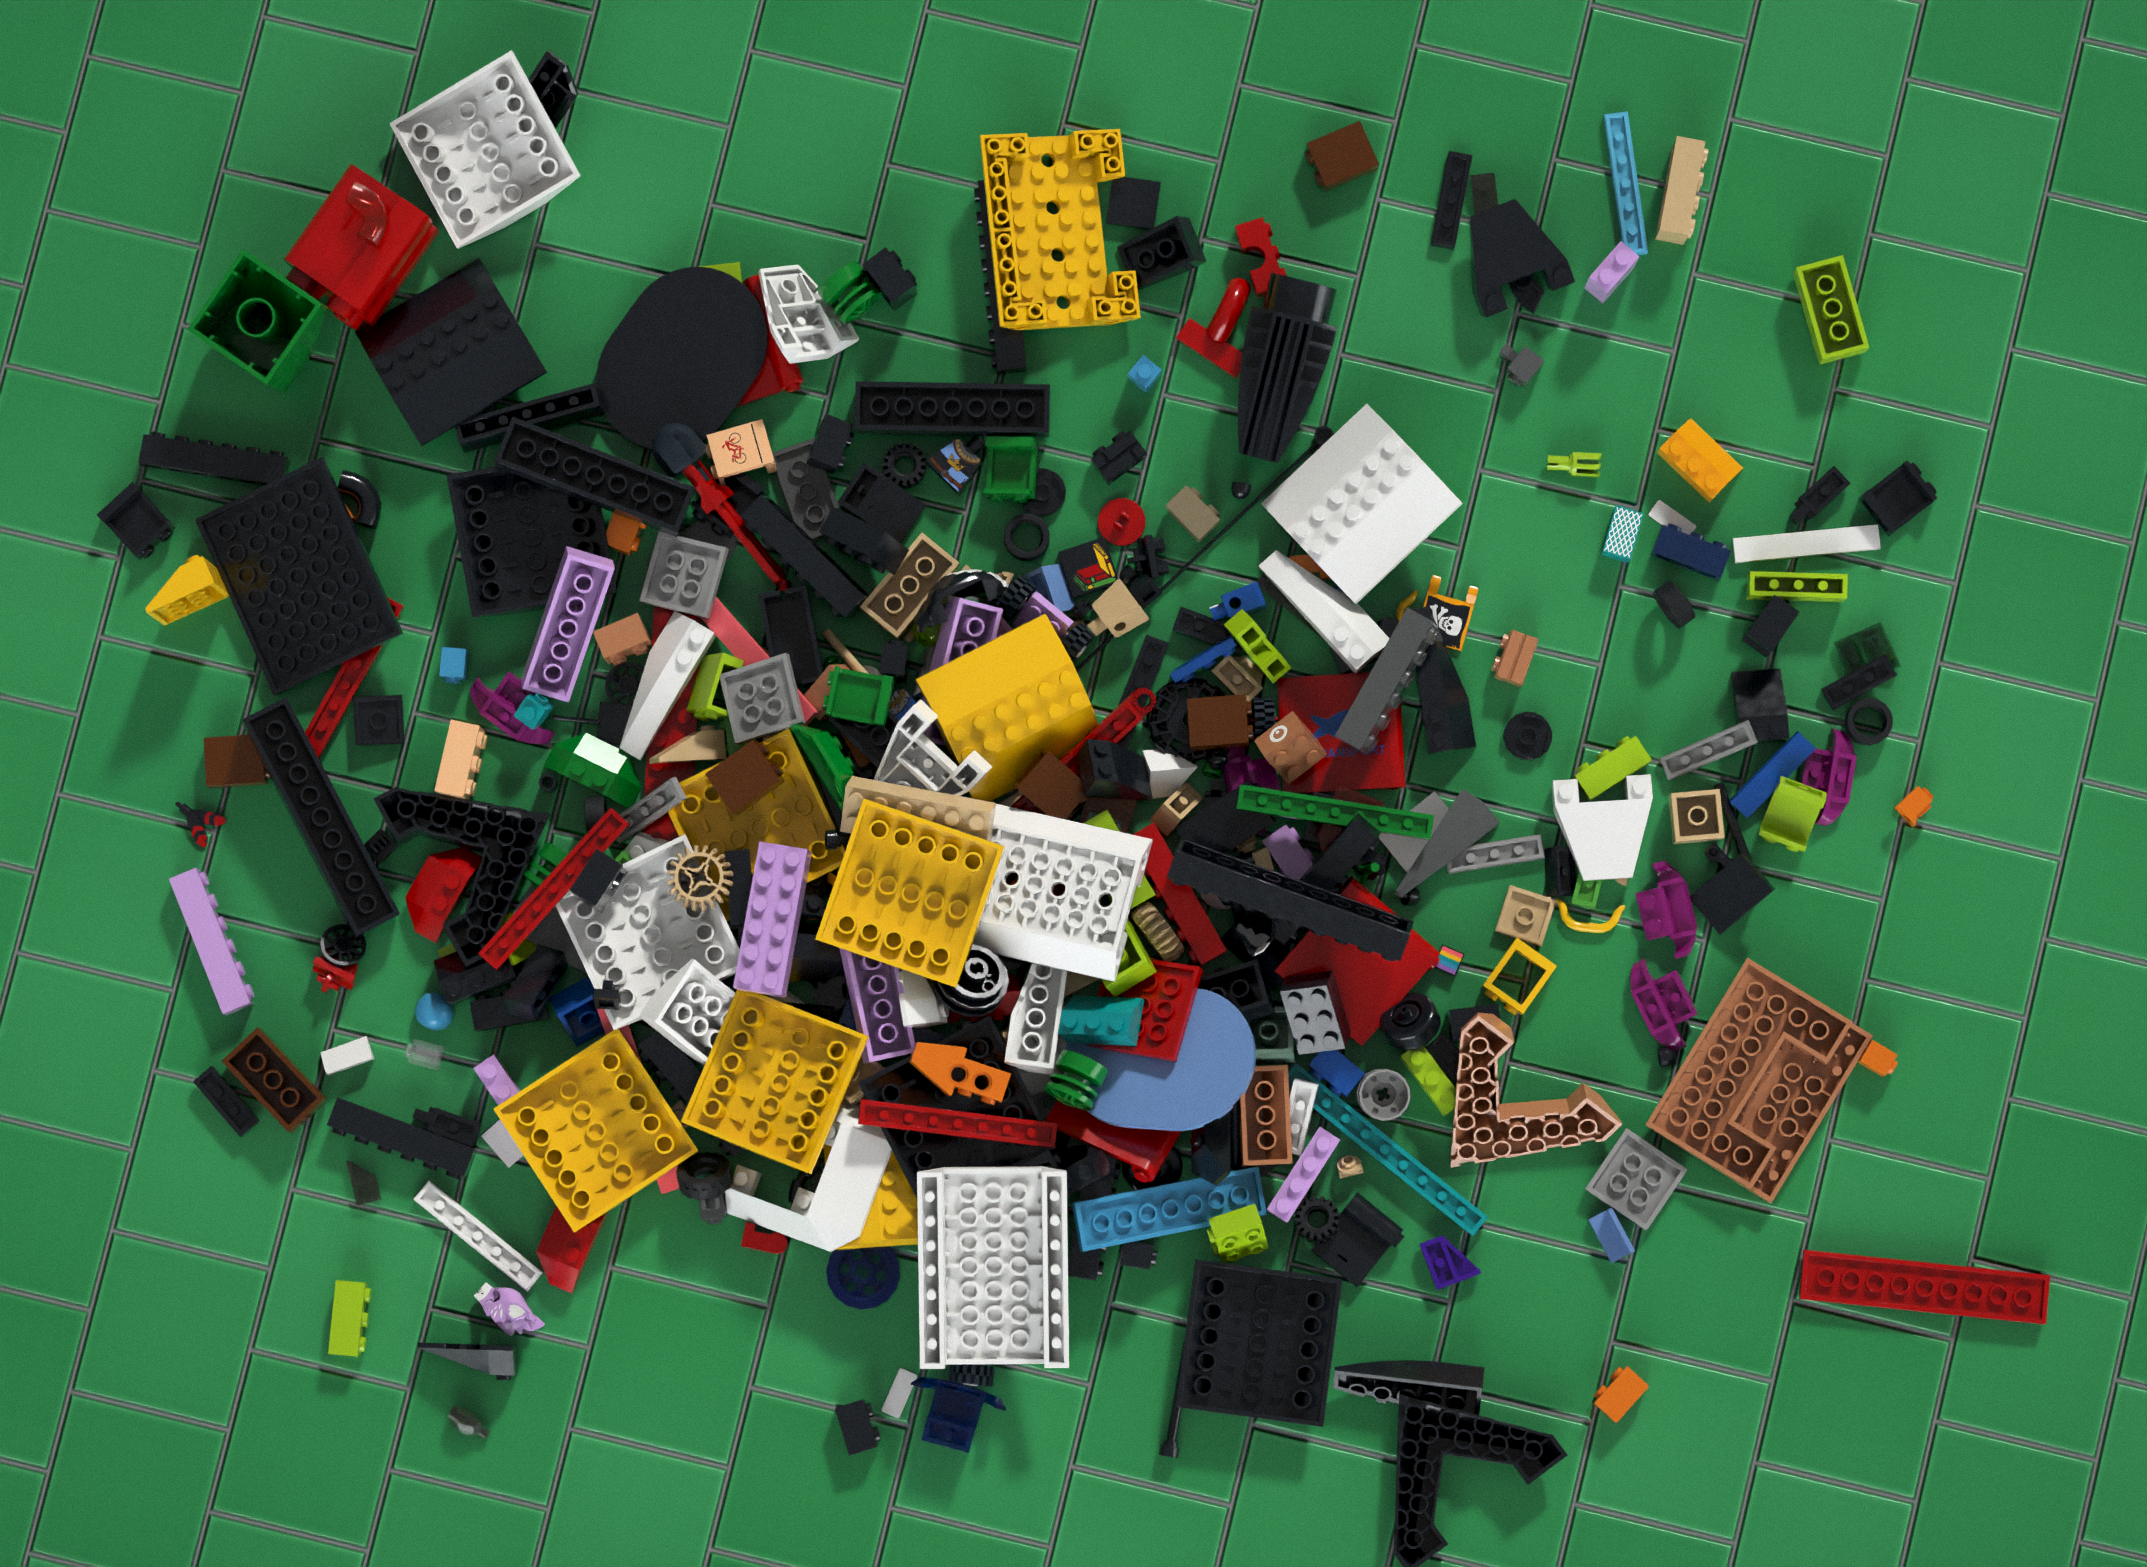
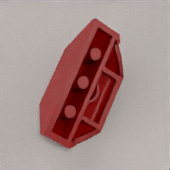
(440, 890)
(566, 1252)

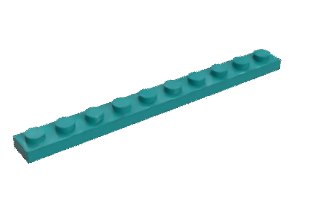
(1392, 1155)

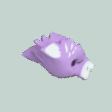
(508, 1309)

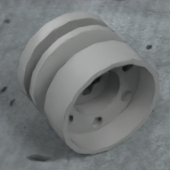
(1396, 1088)

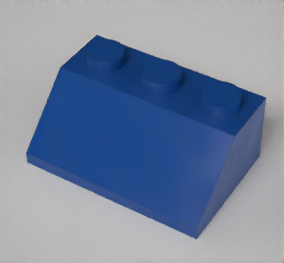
(577, 1011)

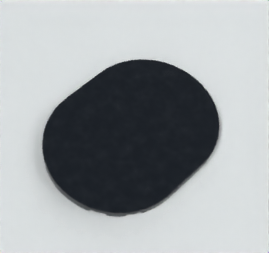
(682, 355)

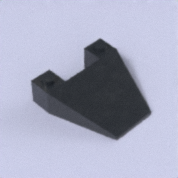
(1506, 248)

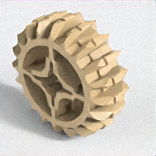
(695, 888)
(1157, 932)

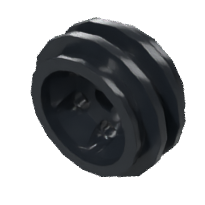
(971, 997)

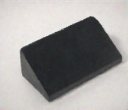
(1559, 872)

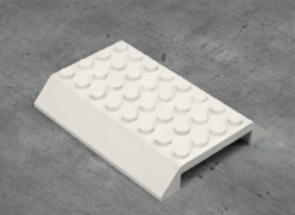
(993, 1266)

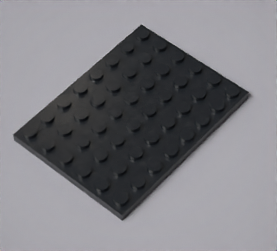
(299, 576)

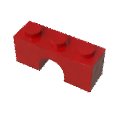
(1255, 237)

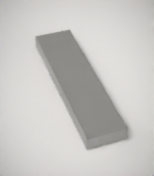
(1708, 750)
(651, 808)
(1498, 854)

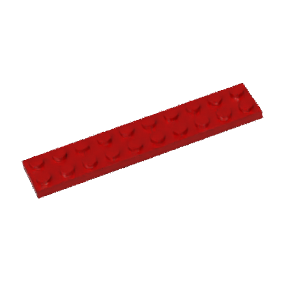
(676, 726)
(1924, 1287)

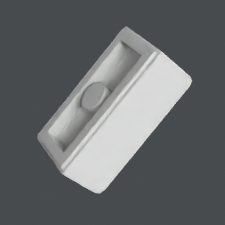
(347, 1056)

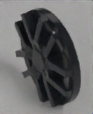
(627, 684)
(342, 946)

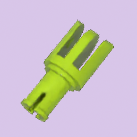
(1575, 464)

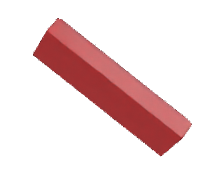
(1218, 353)

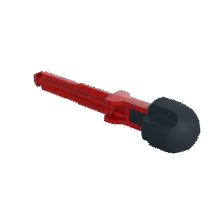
(678, 451)

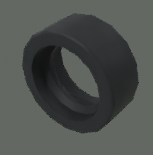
(1026, 555)
(1674, 604)
(1868, 703)
(594, 810)

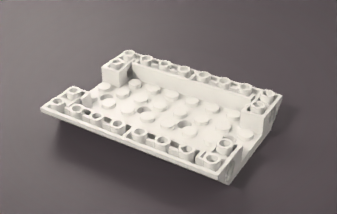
(1067, 929)

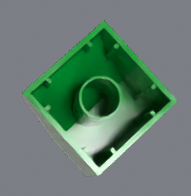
(261, 321)

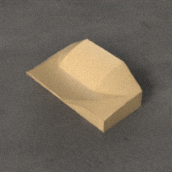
(1239, 676)

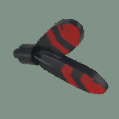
(196, 818)

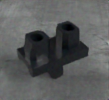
(1145, 557)

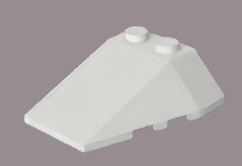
(800, 318)

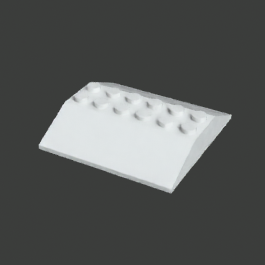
(485, 151)
(1361, 503)
(647, 934)

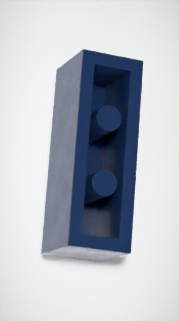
(1691, 551)

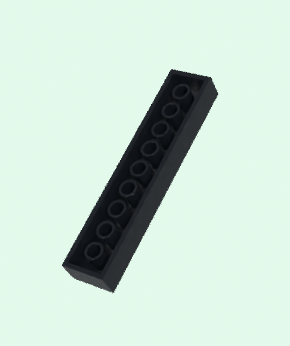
(320, 817)
(1290, 900)

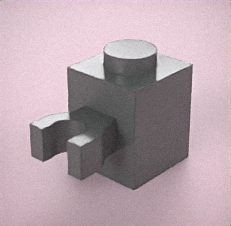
(1522, 365)
(713, 1209)

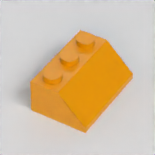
(1699, 460)

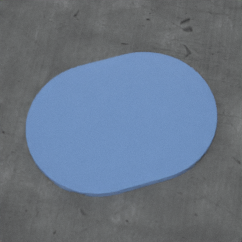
(1181, 1095)

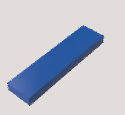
(1765, 780)

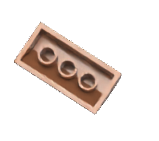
(1266, 1118)

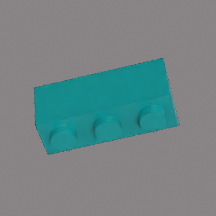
(1101, 1020)

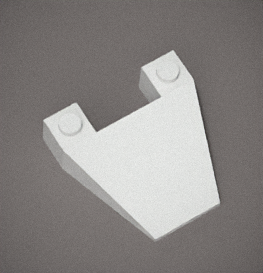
(919, 763)
(1603, 833)

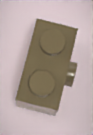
(1193, 513)

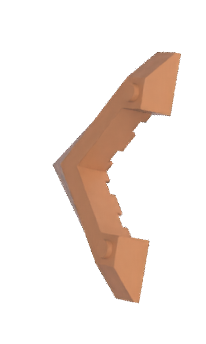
(1496, 1130)

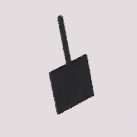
(611, 721)

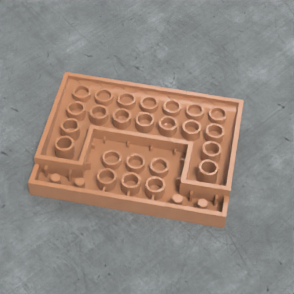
(1759, 1080)

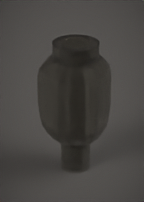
(467, 1422)

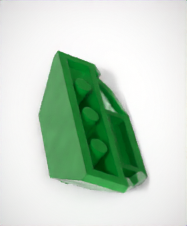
(826, 760)
(596, 767)

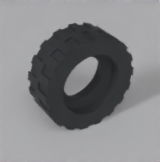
(704, 1187)

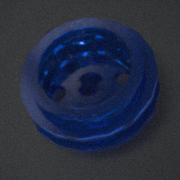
(858, 1298)

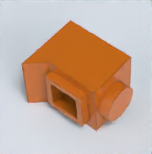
(1914, 805)

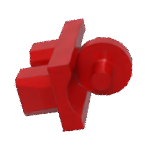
(333, 976)

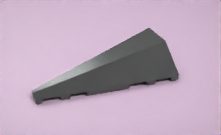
(1461, 827)

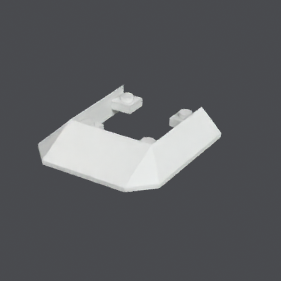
(843, 1194)

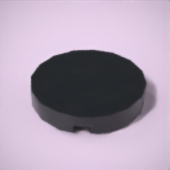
(1049, 494)
(1527, 736)

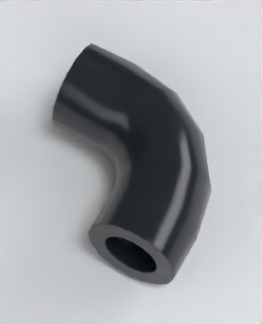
(366, 497)

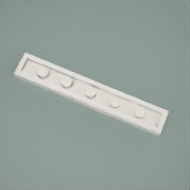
(1806, 543)
(478, 1235)

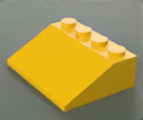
(187, 591)

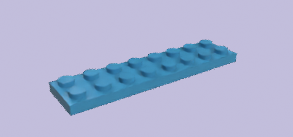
(1164, 1209)

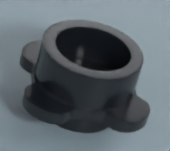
(1081, 609)

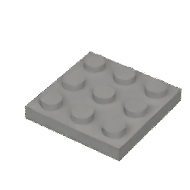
(684, 575)
(762, 698)
(1636, 1179)

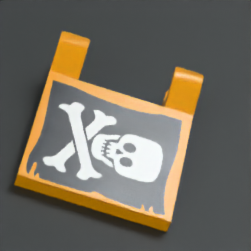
(1450, 614)

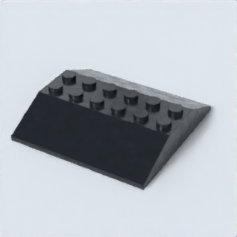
(450, 352)
(516, 538)
(926, 1151)
(1259, 1343)

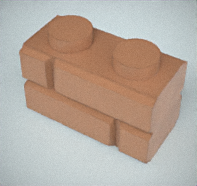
(1515, 657)

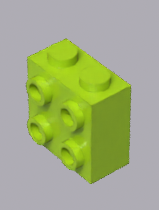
(1237, 1234)

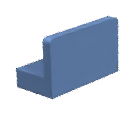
(1053, 586)
(1611, 1235)

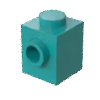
(533, 710)

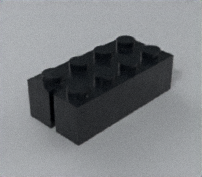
(792, 631)

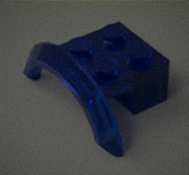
(954, 1412)

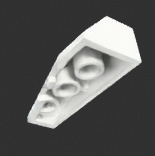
(919, 1002)

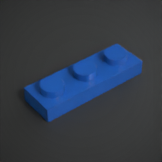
(1205, 659)

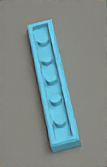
(1625, 181)

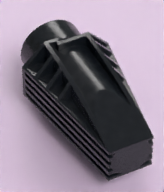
(1282, 363)

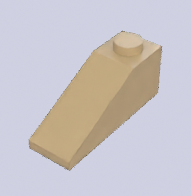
(697, 746)

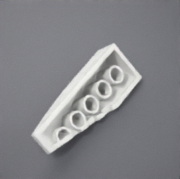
(1328, 611)
(664, 679)
(1036, 1020)

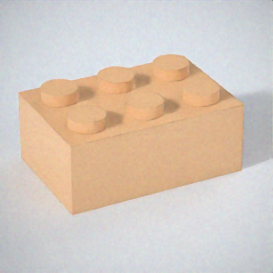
(461, 760)

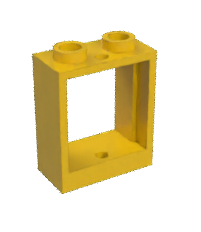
(1532, 956)

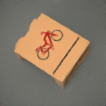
(740, 450)

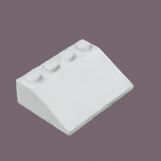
(690, 1010)

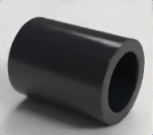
(548, 776)

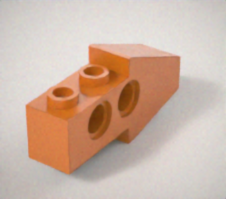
(939, 1060)

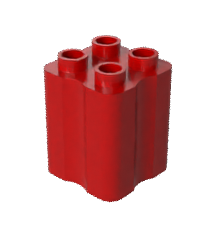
(350, 271)

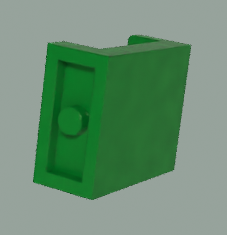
(1011, 468)
(858, 696)

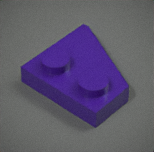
(1446, 1262)

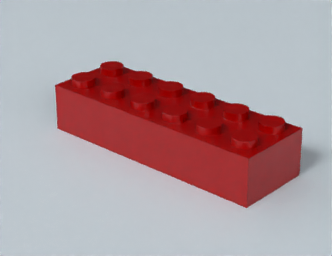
(1181, 903)

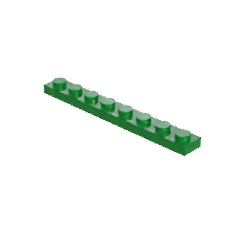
(1333, 811)

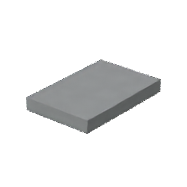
(1407, 849)

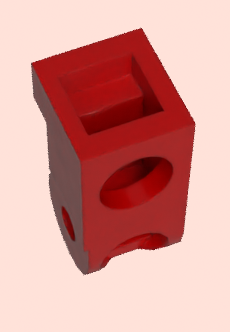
(772, 1243)

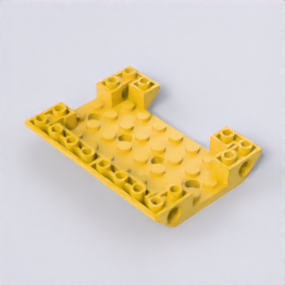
(1027, 233)

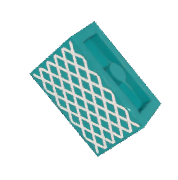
(1622, 534)

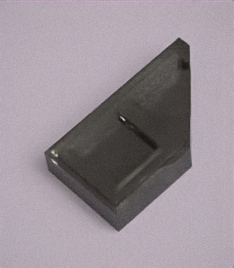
(363, 1184)

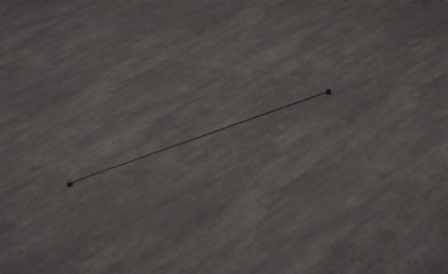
(1321, 436)

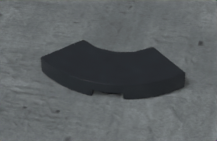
(1527, 292)

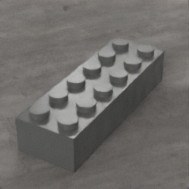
(1387, 680)

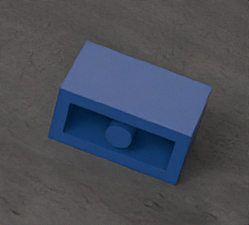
(1336, 1070)

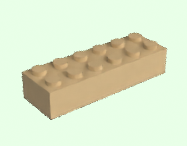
(949, 810)

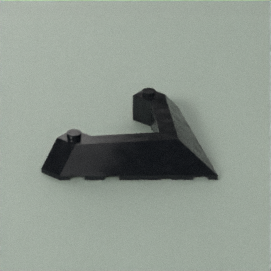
(499, 832)
(1435, 1430)

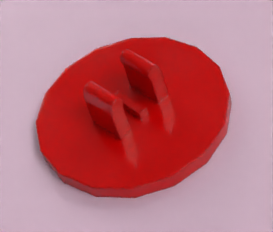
(1121, 521)

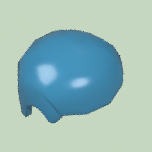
(434, 1011)

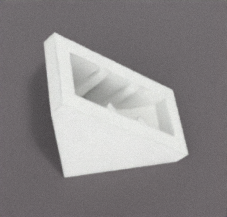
(1166, 772)

